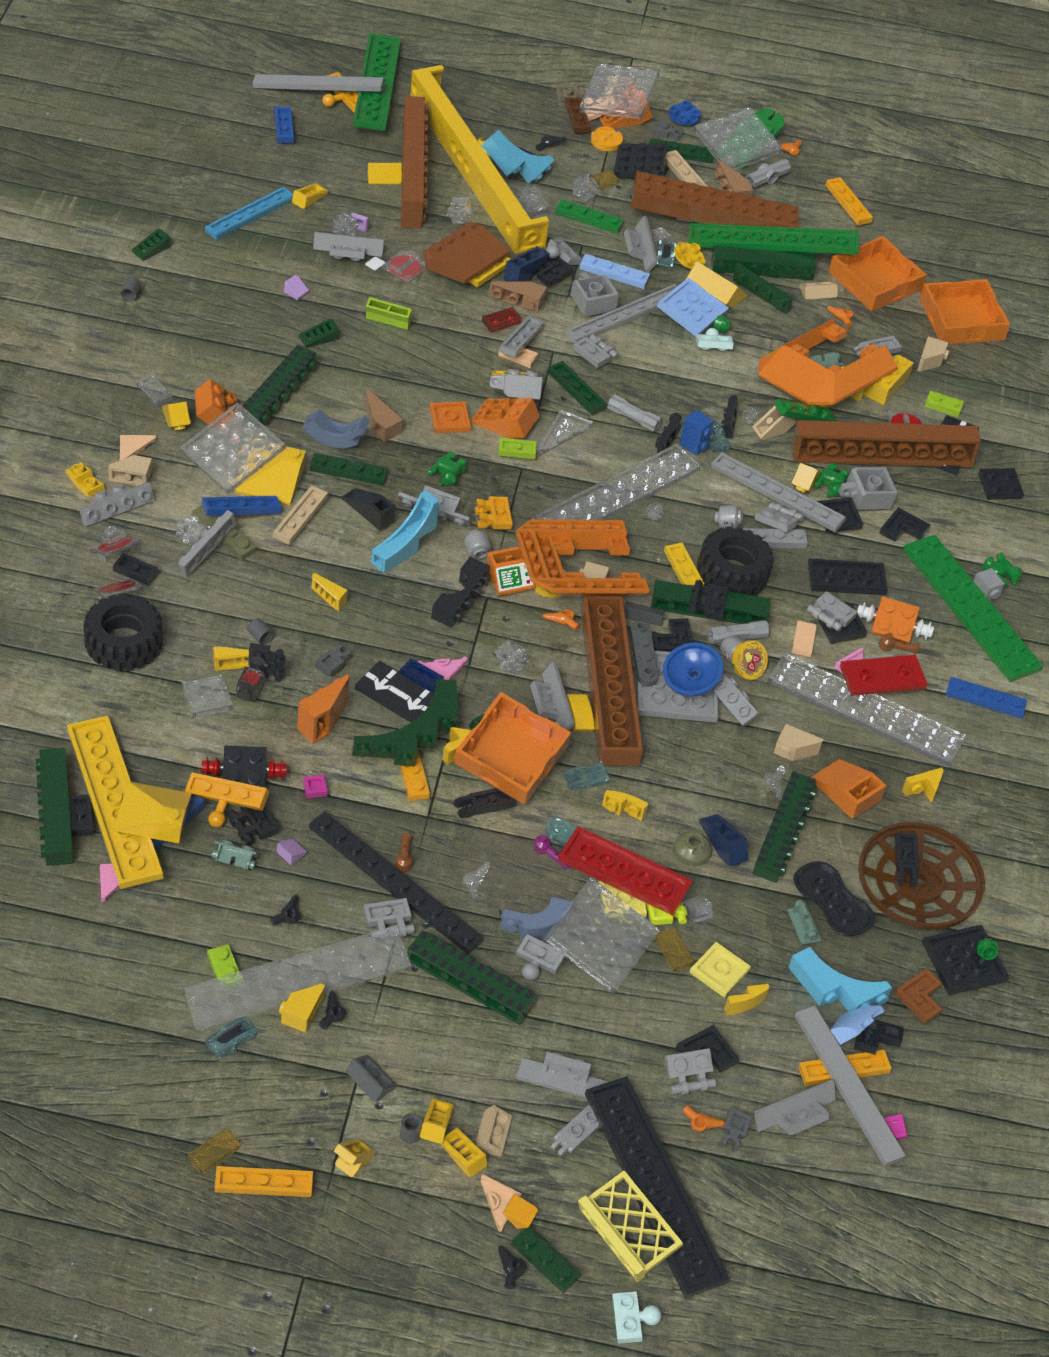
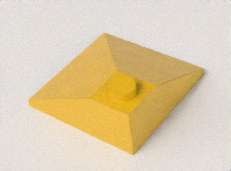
(277, 477)
(152, 812)

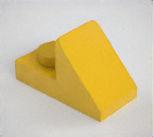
(456, 737)
(924, 782)
(353, 1156)

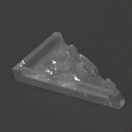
(563, 429)

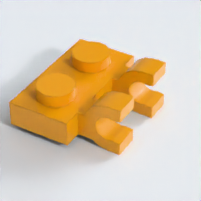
(499, 513)

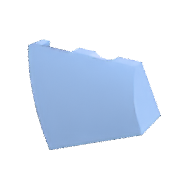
(854, 1022)

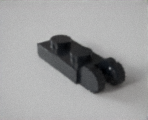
(669, 433)
(483, 802)
(906, 857)

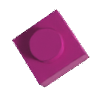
(315, 786)
(897, 1126)

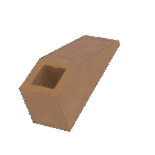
(731, 180)
(522, 294)
(383, 420)

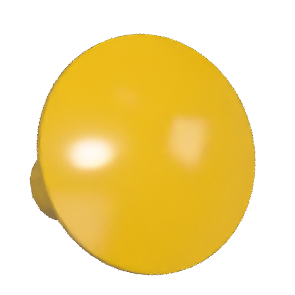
(689, 254)

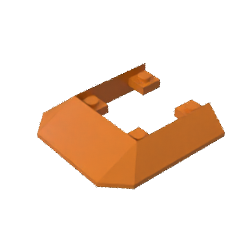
(815, 384)
(547, 538)

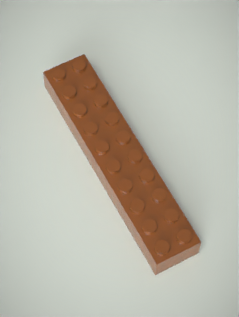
(414, 162)
(708, 204)
(885, 443)
(611, 681)

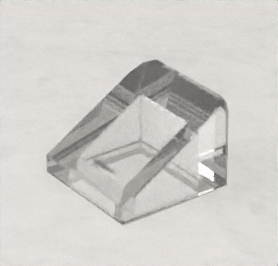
(699, 908)

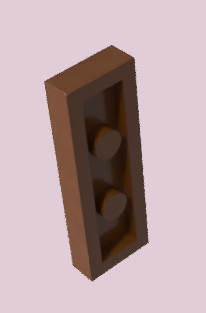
(578, 120)

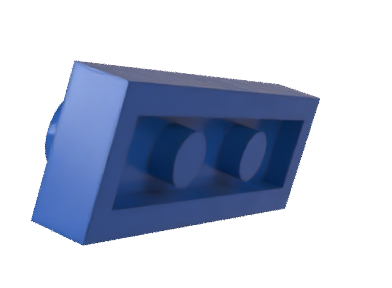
(283, 125)

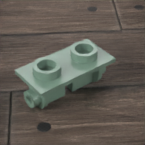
(829, 359)
(227, 850)
(804, 923)

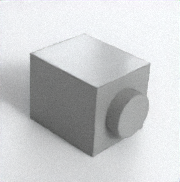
(989, 583)

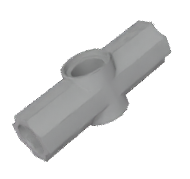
(768, 173)

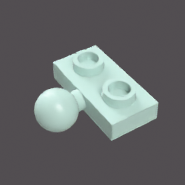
(712, 339)
(628, 1317)

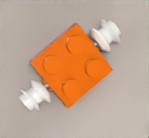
(895, 618)

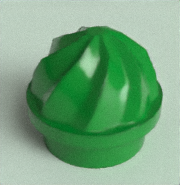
(722, 324)
(987, 949)

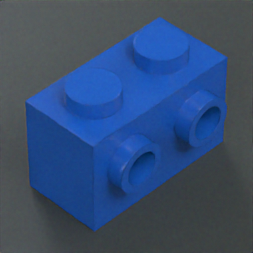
(696, 432)

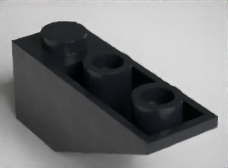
(372, 507)

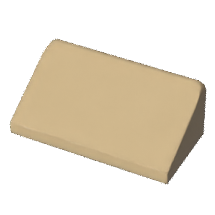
(819, 290)
(493, 1131)

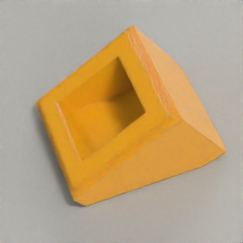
(520, 1212)

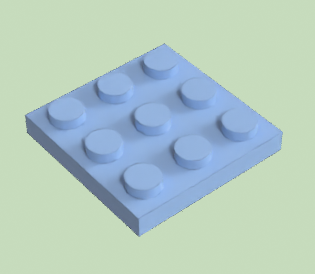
(692, 307)

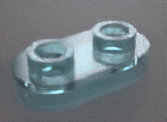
(564, 830)

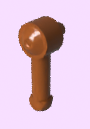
(888, 642)
(404, 860)

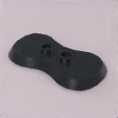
(842, 909)

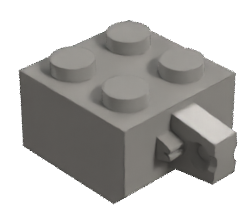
(594, 294)
(518, 384)
(869, 488)

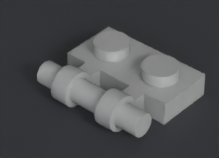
(595, 350)
(779, 517)
(832, 611)
(389, 912)
(686, 1064)

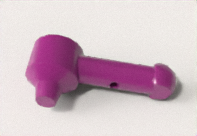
(542, 846)

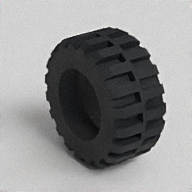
(738, 546)
(123, 651)

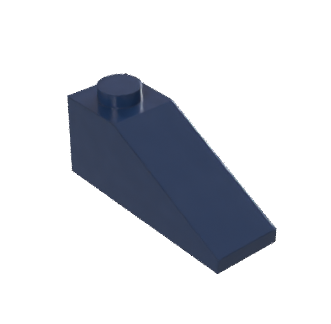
(525, 265)
(726, 839)

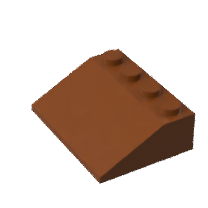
(465, 253)

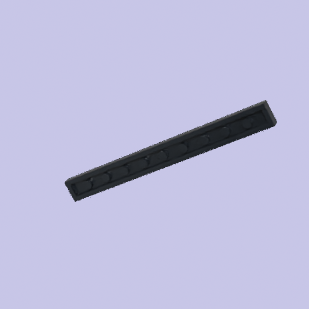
(396, 882)

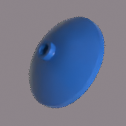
(693, 660)

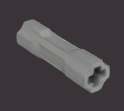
(623, 407)
(752, 630)

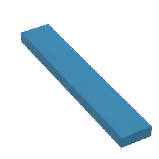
(249, 213)

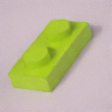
(944, 403)
(517, 448)
(222, 961)

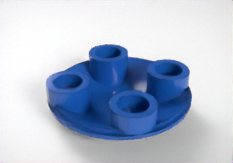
(684, 113)

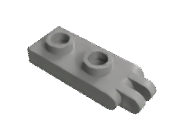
(891, 343)
(576, 1132)

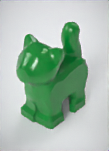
(448, 468)
(832, 479)
(1003, 568)

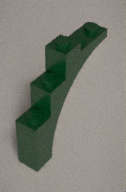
(420, 733)

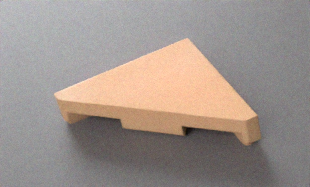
(134, 444)
(498, 1197)

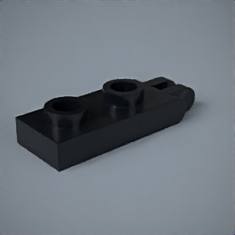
(730, 417)

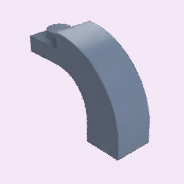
(335, 434)

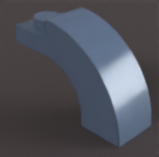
(535, 924)

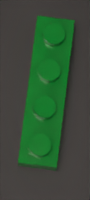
(589, 216)
(803, 411)

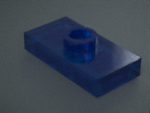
(420, 674)

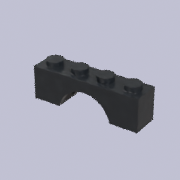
(451, 607)

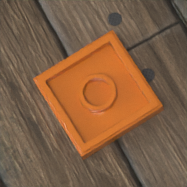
(450, 417)

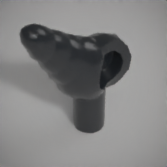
(549, 141)
(288, 914)
(333, 1011)
(512, 1266)

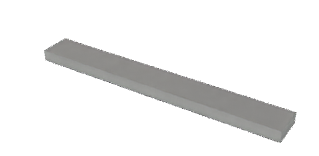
(305, 82)
(618, 316)
(778, 492)
(850, 1086)

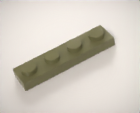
(234, 541)

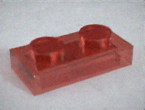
(501, 319)

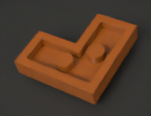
(916, 995)

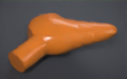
(792, 148)
(843, 314)
(563, 617)
(701, 1121)

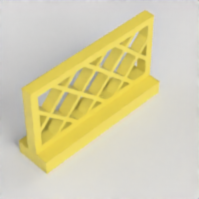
(612, 1236)

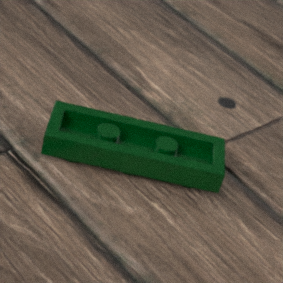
(545, 1259)

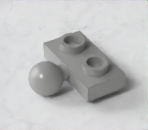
(559, 248)
(539, 955)

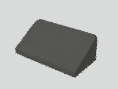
(643, 613)
(370, 1077)

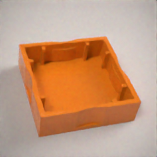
(878, 274)
(964, 311)
(512, 748)

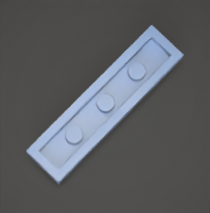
(614, 271)

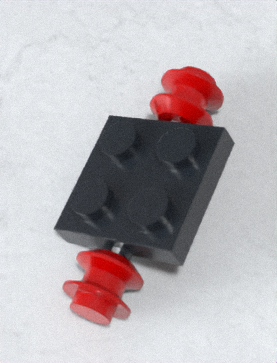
(244, 765)

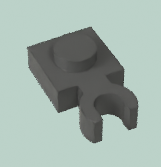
(666, 129)
(333, 662)
(736, 1126)

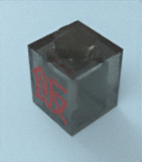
(250, 684)

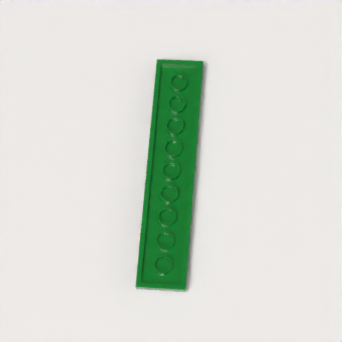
(379, 61)
(775, 238)
(972, 608)

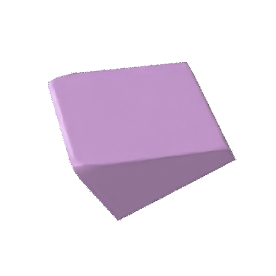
(363, 222)
(295, 287)
(290, 851)

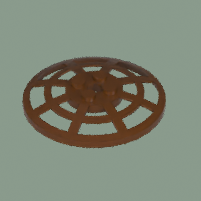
(929, 872)

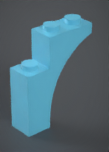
(515, 160)
(405, 539)
(827, 984)

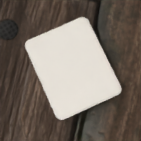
(375, 263)

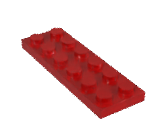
(625, 870)

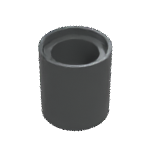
(130, 289)
(260, 631)
(410, 1120)

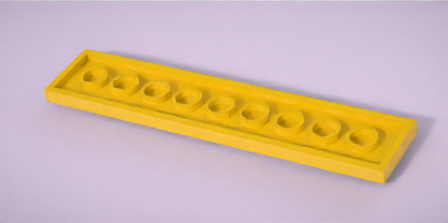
(106, 781)

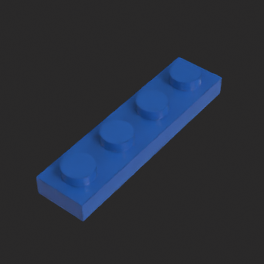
(241, 505)
(986, 697)

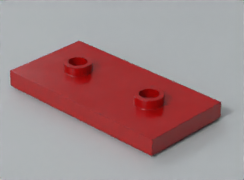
(883, 675)

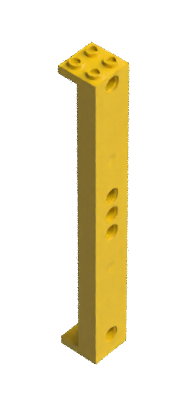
(475, 166)

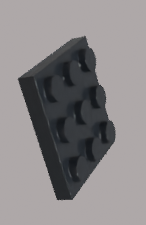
(642, 158)
(958, 962)

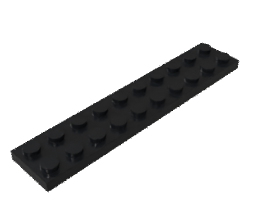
(647, 1164)

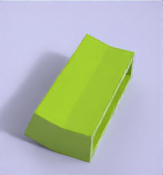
(388, 313)

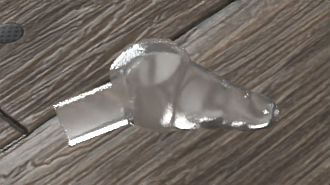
(775, 782)
(475, 878)

